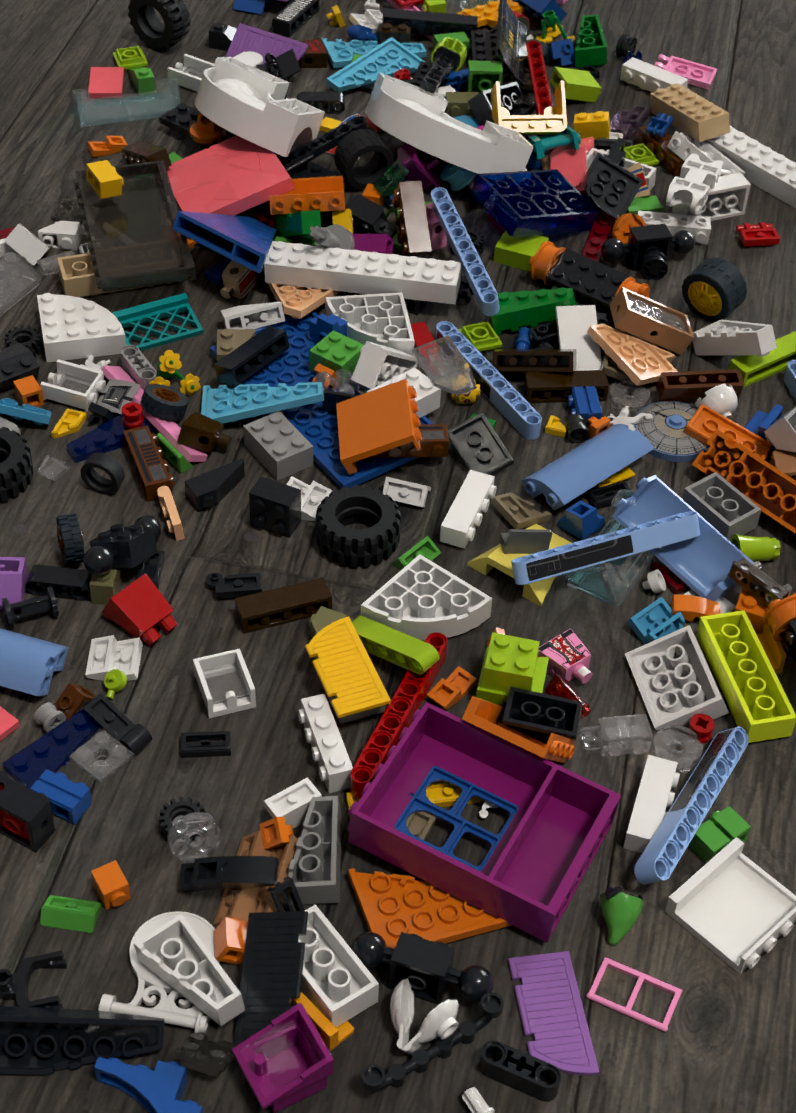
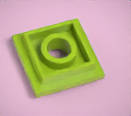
(130, 58)
(641, 154)
(482, 336)

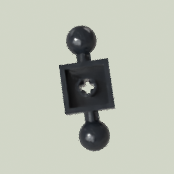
(644, 239)
(123, 546)
(425, 965)

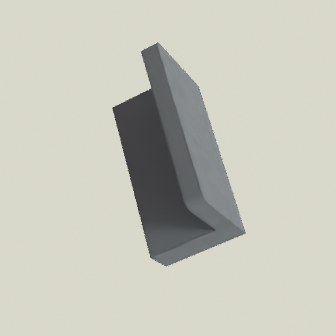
(525, 541)

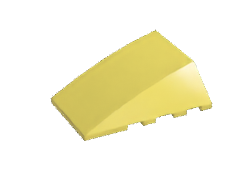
(496, 558)

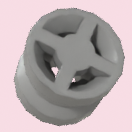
(49, 716)

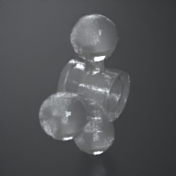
(341, 382)

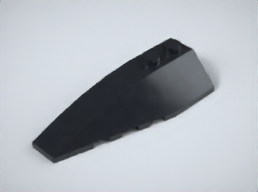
(61, 1038)

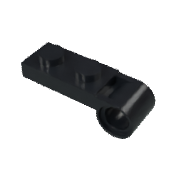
(117, 724)

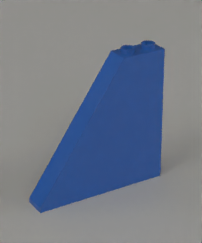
(233, 236)

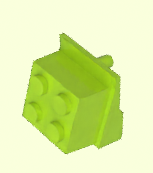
(508, 664)

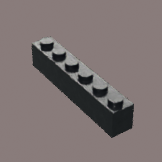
(431, 22)

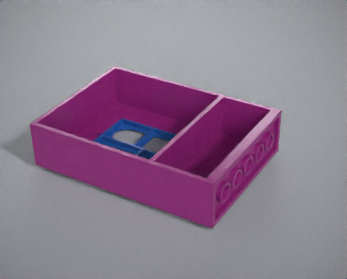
(535, 858)

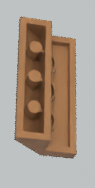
(255, 900)

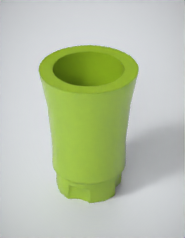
(757, 547)

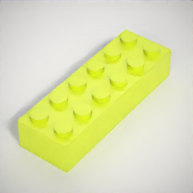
(746, 676)

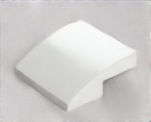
(370, 19)
(310, 497)
(110, 654)

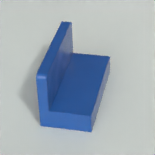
(251, 6)
(762, 420)

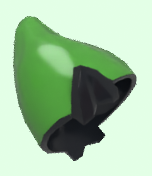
(619, 912)

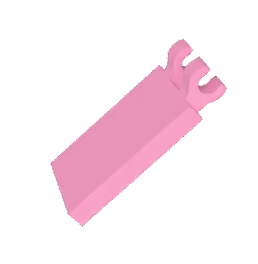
(696, 73)

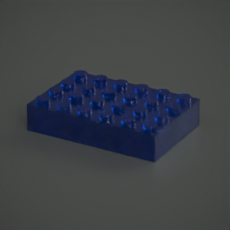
(534, 202)

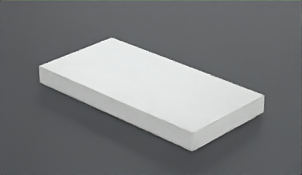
(572, 334)

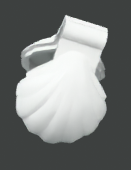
(438, 1023)

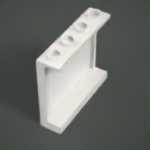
(734, 907)

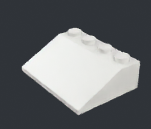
(675, 680)

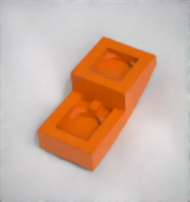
(111, 145)
(693, 606)
(453, 689)

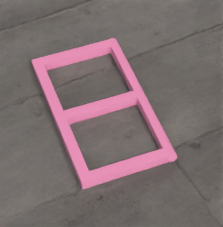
(641, 978)

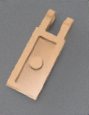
(170, 511)

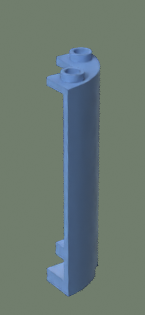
(587, 465)
(698, 561)
(29, 662)

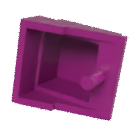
(421, 165)
(285, 1060)

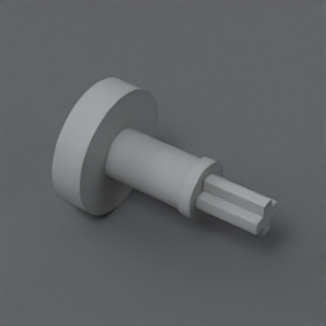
(333, 237)

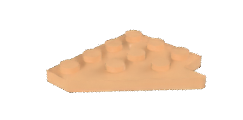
(299, 300)
(635, 357)

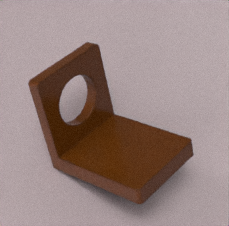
(72, 699)

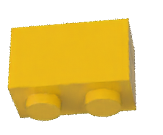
(592, 125)
(104, 179)

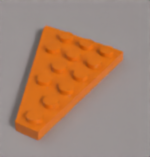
(416, 907)

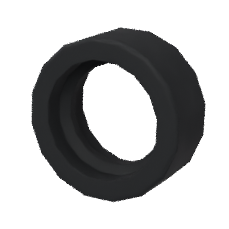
(107, 464)

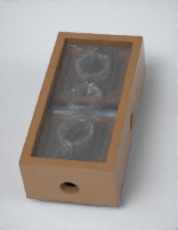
(651, 321)

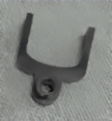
(16, 985)

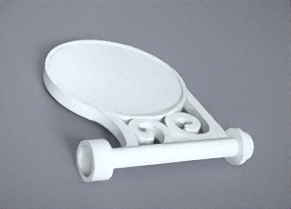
(166, 1008)

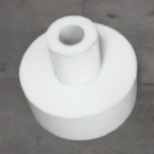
(655, 582)

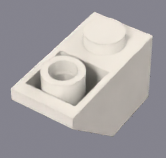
(61, 235)

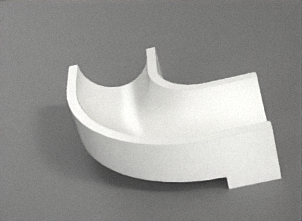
(254, 106)
(422, 123)

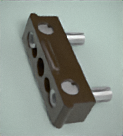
(757, 582)

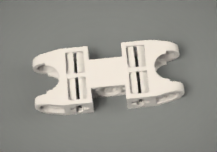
(694, 183)

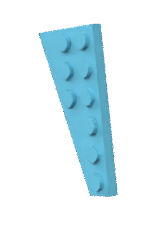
(341, 52)
(384, 58)
(253, 400)

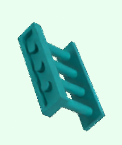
(550, 141)

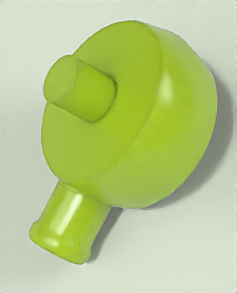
(114, 681)

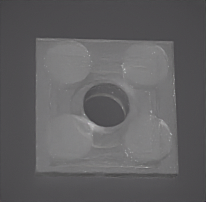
(101, 745)

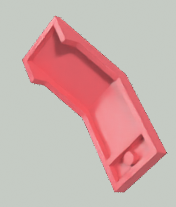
(573, 162)

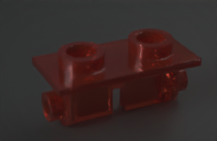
(561, 688)

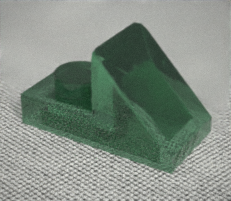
(390, 179)

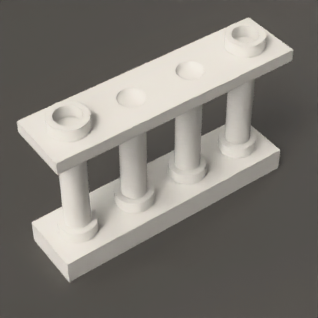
(706, 153)

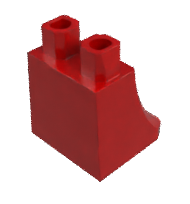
(140, 610)

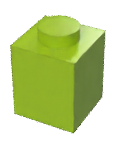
(437, 6)

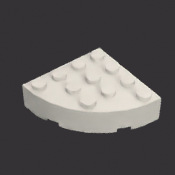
(375, 319)
(78, 328)
(427, 601)

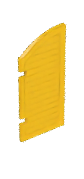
(346, 669)

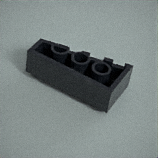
(482, 105)

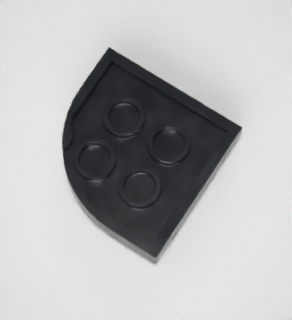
(610, 187)

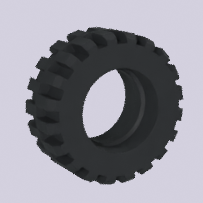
(151, 29)
(15, 464)
(358, 546)

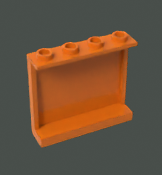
(310, 195)
(377, 423)
(487, 717)

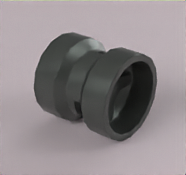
(577, 428)

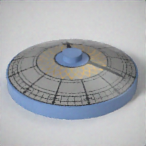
(667, 433)

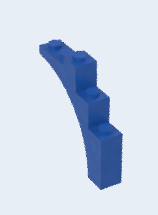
(154, 1090)

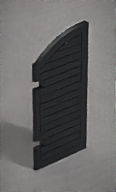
(270, 969)

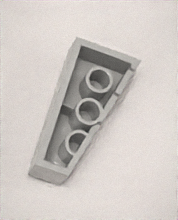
(318, 853)

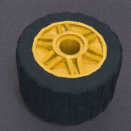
(714, 289)

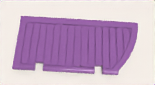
(262, 42)
(553, 1012)

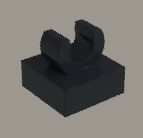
(99, 413)

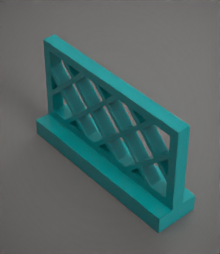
(152, 312)

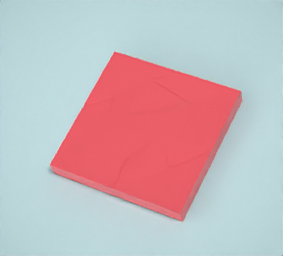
(228, 178)

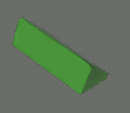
(173, 454)
(424, 547)
(70, 913)

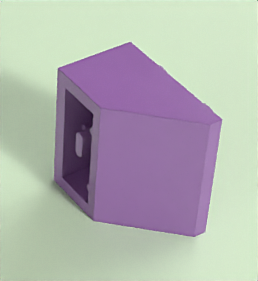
(13, 579)

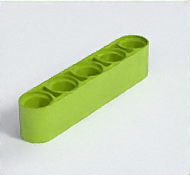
(395, 646)

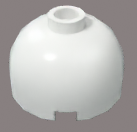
(720, 399)

